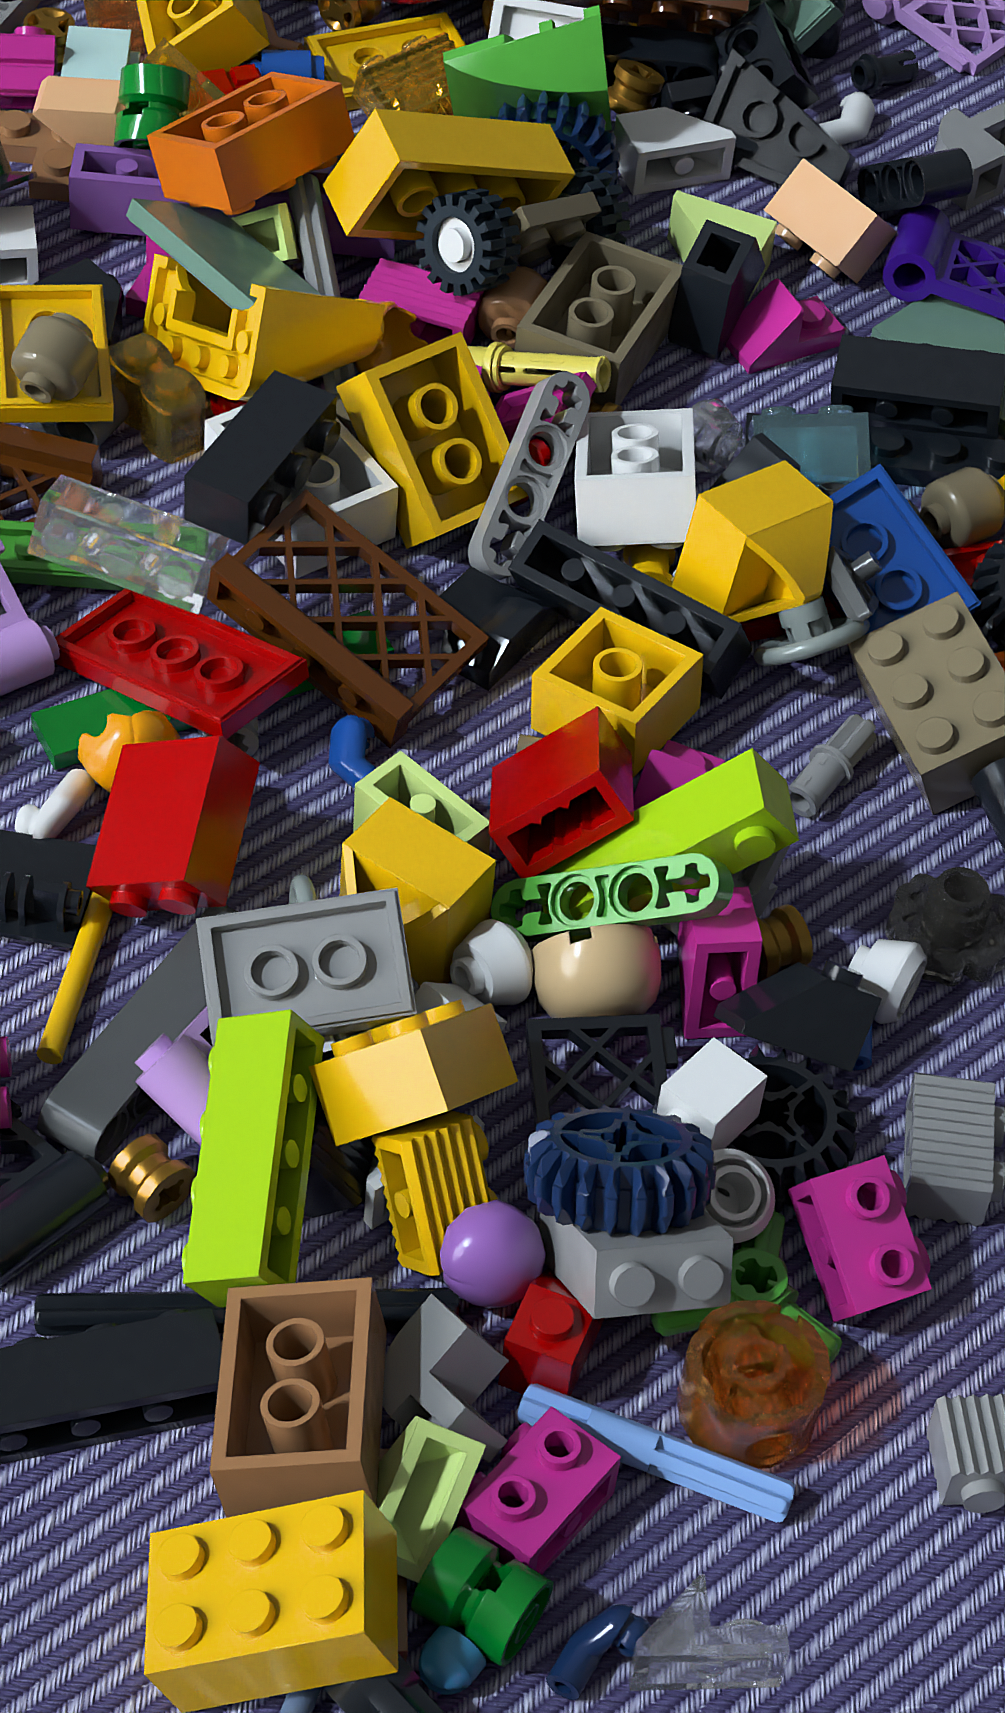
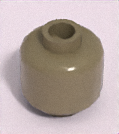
(54, 357)
(963, 507)

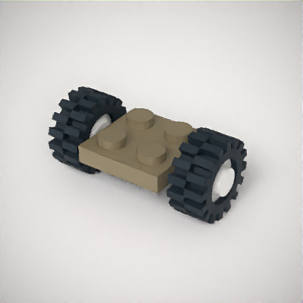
(477, 243)

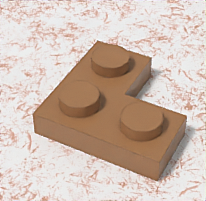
(32, 142)

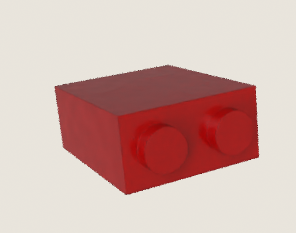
(561, 794)
(173, 826)

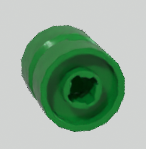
(152, 100)
(476, 1592)

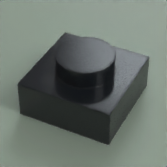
(688, 96)

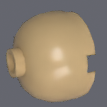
(600, 975)

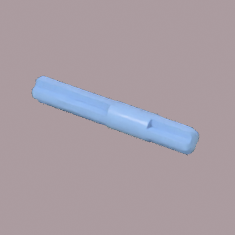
(668, 1455)

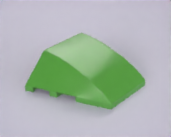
(553, 60)

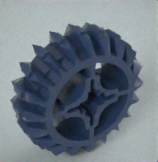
(572, 128)
(619, 1170)

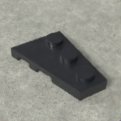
(770, 127)

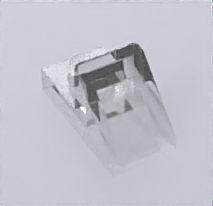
(691, 1654)

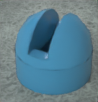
(449, 1661)

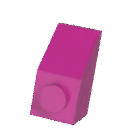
(717, 962)

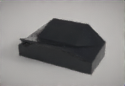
(504, 613)

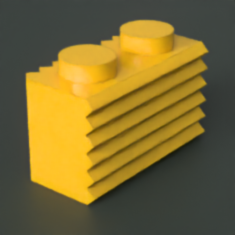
(429, 1179)

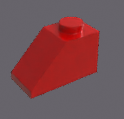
(548, 1338)

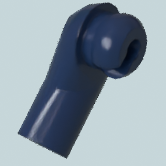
(588, 1645)

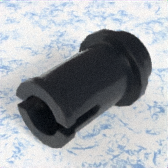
(873, 72)

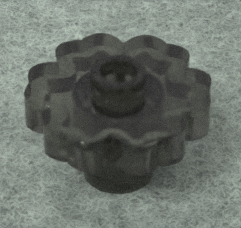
(954, 924)

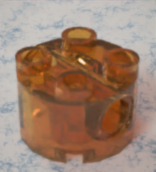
(753, 1383)

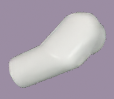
(854, 119)
(58, 808)

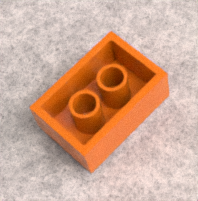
(252, 142)

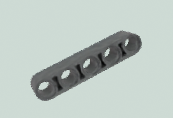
(98, 1096)

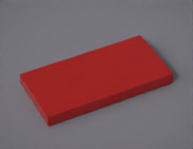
(179, 662)

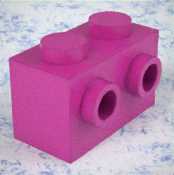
(861, 1238)
(541, 1490)

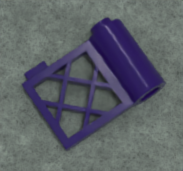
(932, 259)

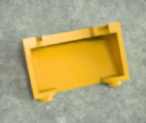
(241, 348)

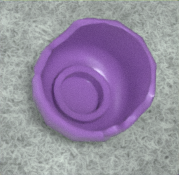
(492, 1254)

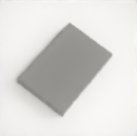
(325, 959)

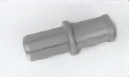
(831, 765)

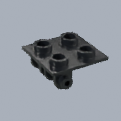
(43, 888)

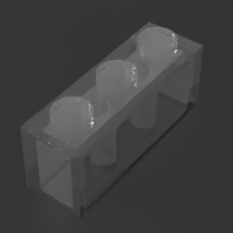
(126, 543)

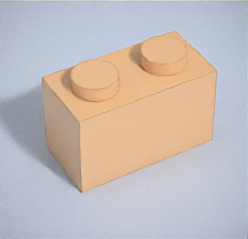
(829, 221)

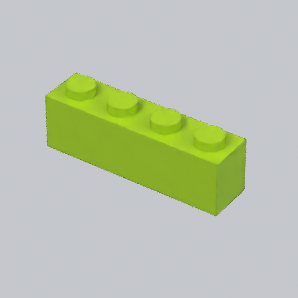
(729, 814)
(253, 1155)

